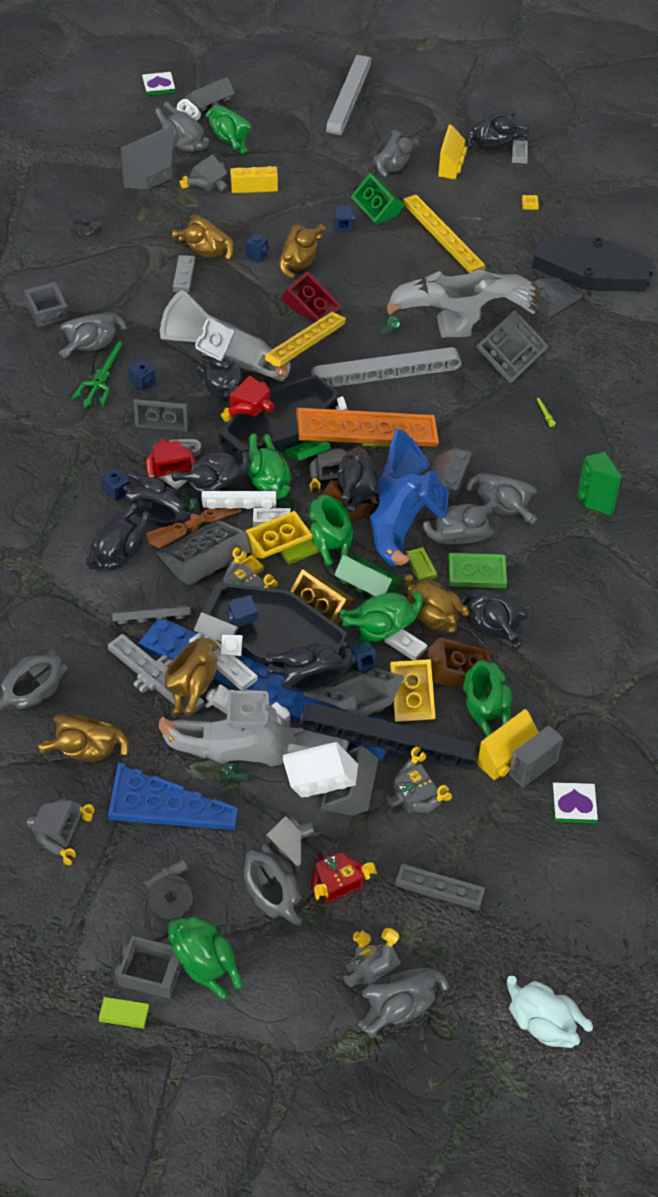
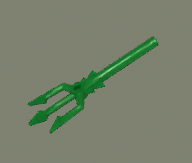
(100, 378)

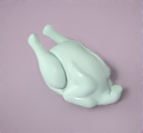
(546, 1015)

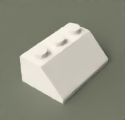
(320, 769)

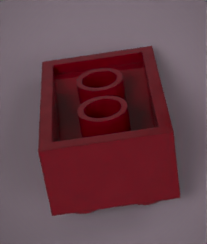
(310, 298)

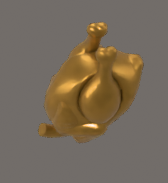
(205, 238)
(299, 249)
(438, 606)
(191, 673)
(85, 738)

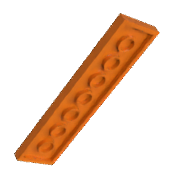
(364, 426)

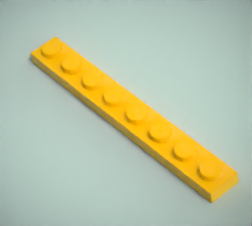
(443, 234)
(305, 339)

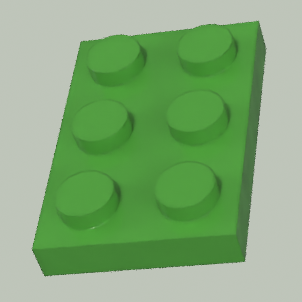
(477, 570)

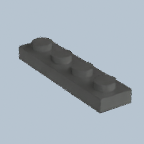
(142, 615)
(440, 887)

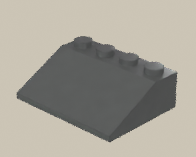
(204, 551)

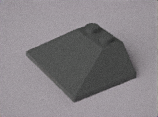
(149, 160)
(512, 346)
(359, 691)

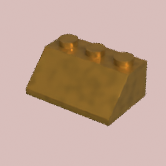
(322, 595)

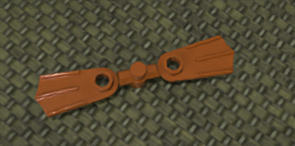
(165, 535)

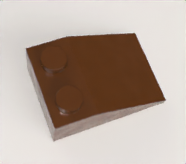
(363, 510)
(452, 660)

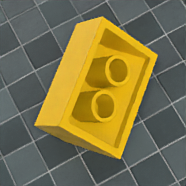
(452, 154)
(254, 179)
(277, 535)
(498, 748)

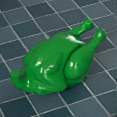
(229, 127)
(268, 468)
(330, 526)
(382, 615)
(487, 694)
(203, 953)

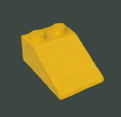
(415, 695)

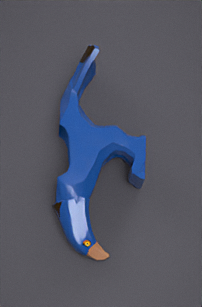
(402, 496)

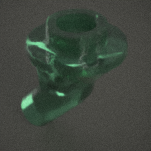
(392, 322)
(285, 502)
(191, 503)
(227, 773)

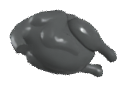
(187, 131)
(393, 152)
(90, 332)
(509, 493)
(462, 524)
(32, 680)
(272, 883)
(400, 997)

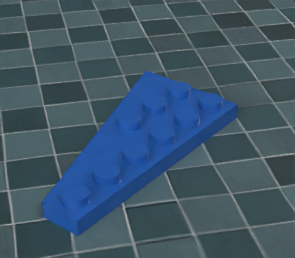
(158, 801)

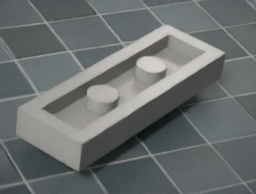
(184, 273)

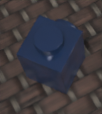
(343, 218)
(257, 247)
(141, 374)
(113, 484)
(242, 611)
(363, 656)

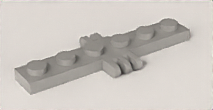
(149, 671)

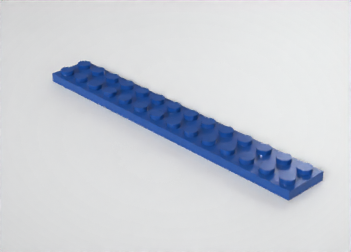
(170, 639)

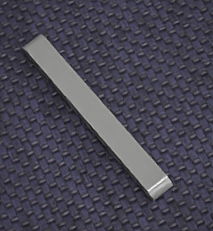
(348, 95)
(388, 367)

